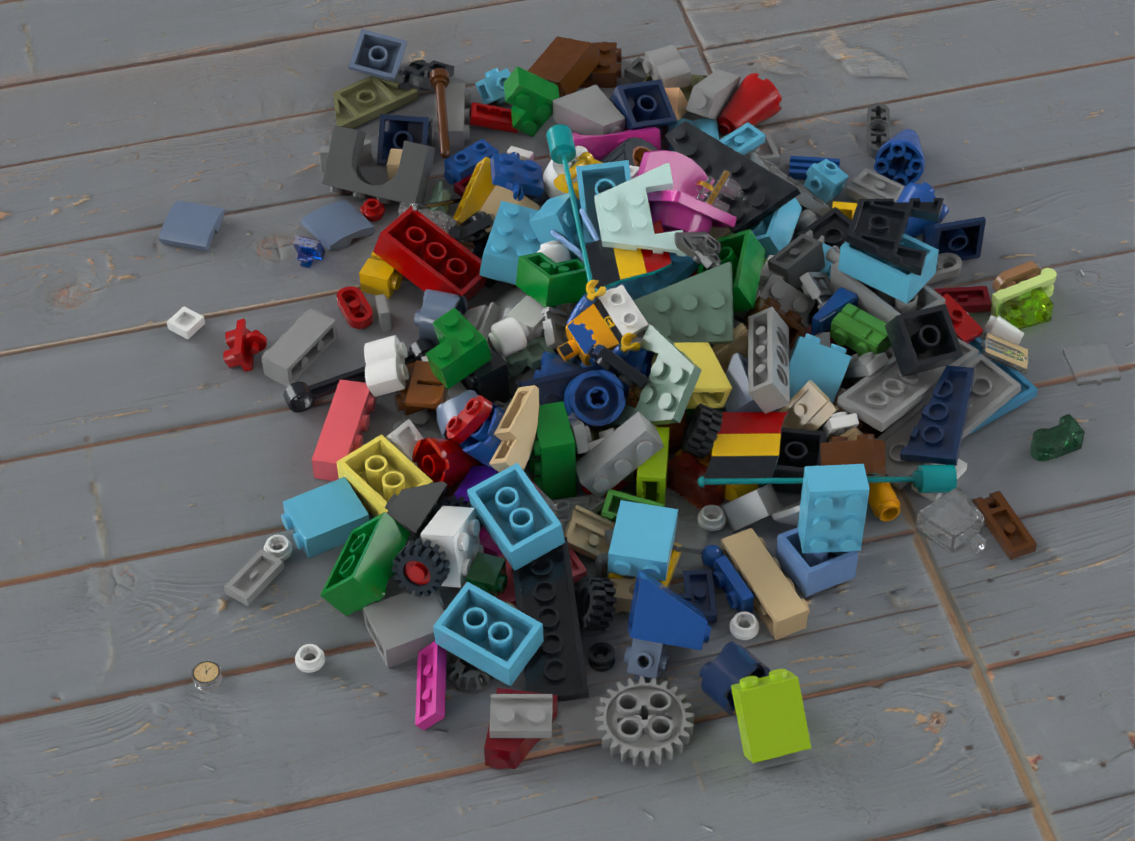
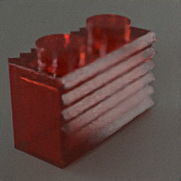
(683, 478)

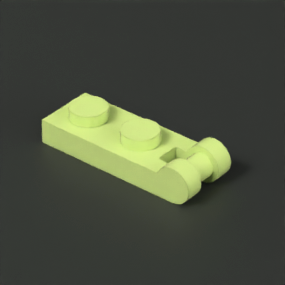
(1023, 290)

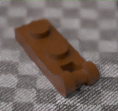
(1005, 525)

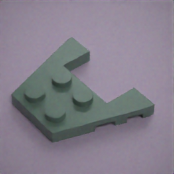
(668, 385)

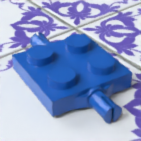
(517, 175)

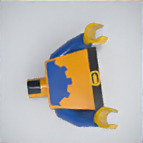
(591, 326)

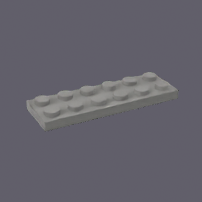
(989, 392)
(888, 396)

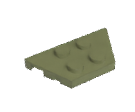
(368, 100)

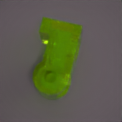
(1029, 310)

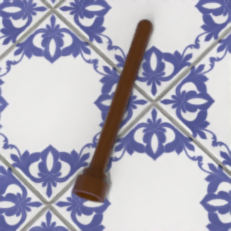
(439, 81)

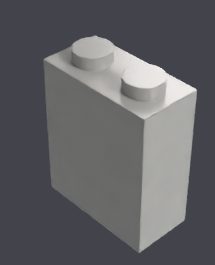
(403, 625)

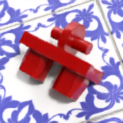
(243, 346)

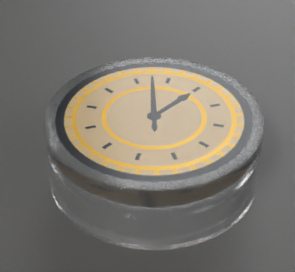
(206, 675)

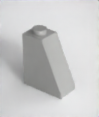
(713, 94)
(588, 112)

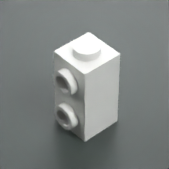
(624, 313)

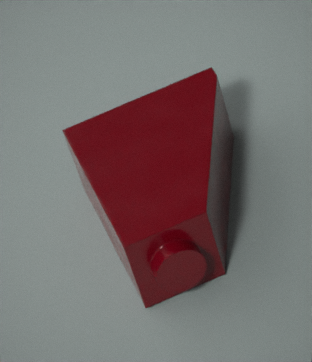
(510, 752)

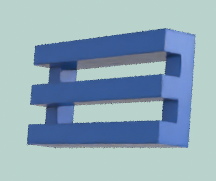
(800, 165)

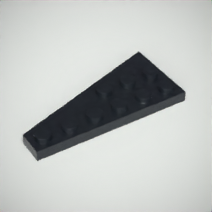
(760, 189)

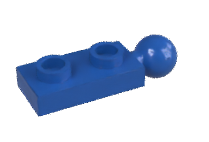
(728, 579)

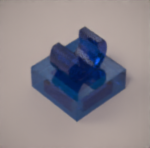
(308, 250)

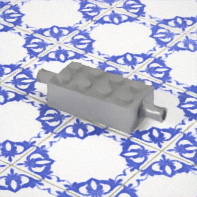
(875, 301)

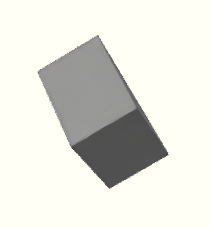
(751, 507)

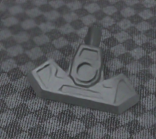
(700, 246)

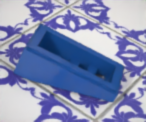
(822, 319)

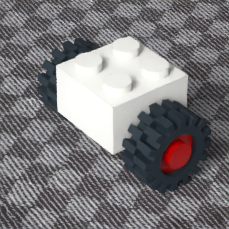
(444, 550)

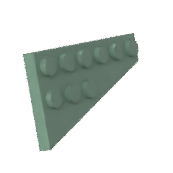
(693, 308)

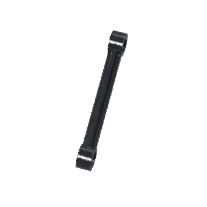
(308, 394)

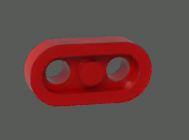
(354, 307)
(469, 419)

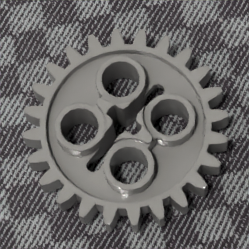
(644, 721)

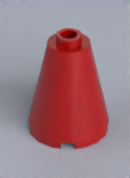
(751, 103)
(443, 460)

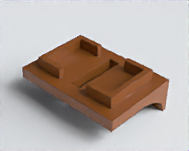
(425, 395)

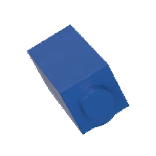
(464, 162)

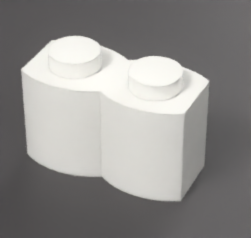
(385, 365)

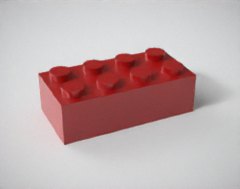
(429, 256)

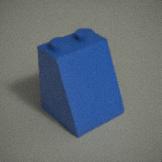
(664, 616)

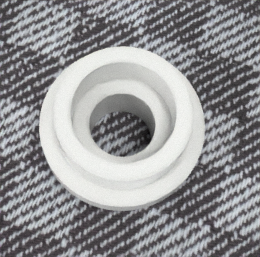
(711, 518)
(279, 547)
(747, 620)
(306, 653)

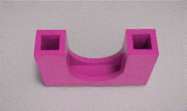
(601, 145)

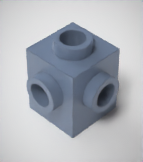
(637, 663)

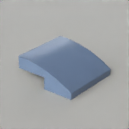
(337, 224)
(191, 225)

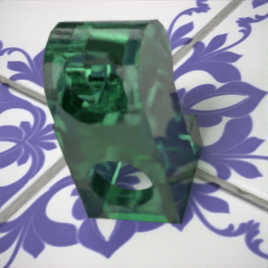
(1057, 440)

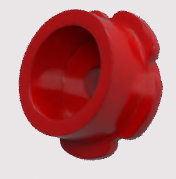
(372, 210)

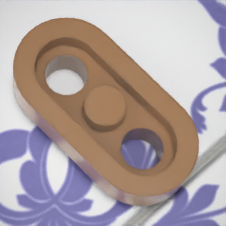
(1015, 275)

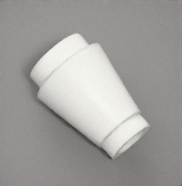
(1003, 329)

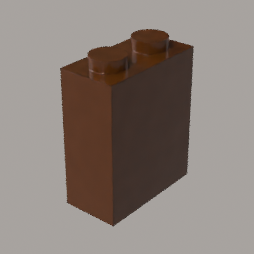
(566, 64)

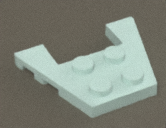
(626, 214)

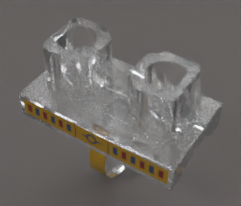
(724, 186)

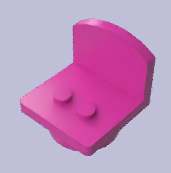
(679, 205)

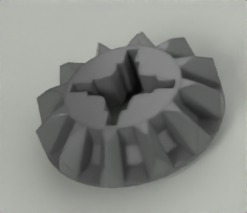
(467, 681)

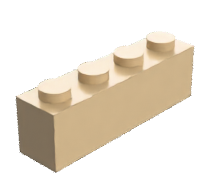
(773, 592)

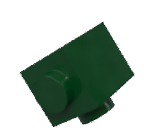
(488, 573)

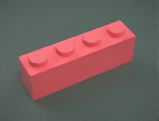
(343, 427)

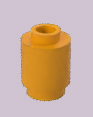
(883, 501)

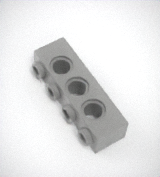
(768, 360)

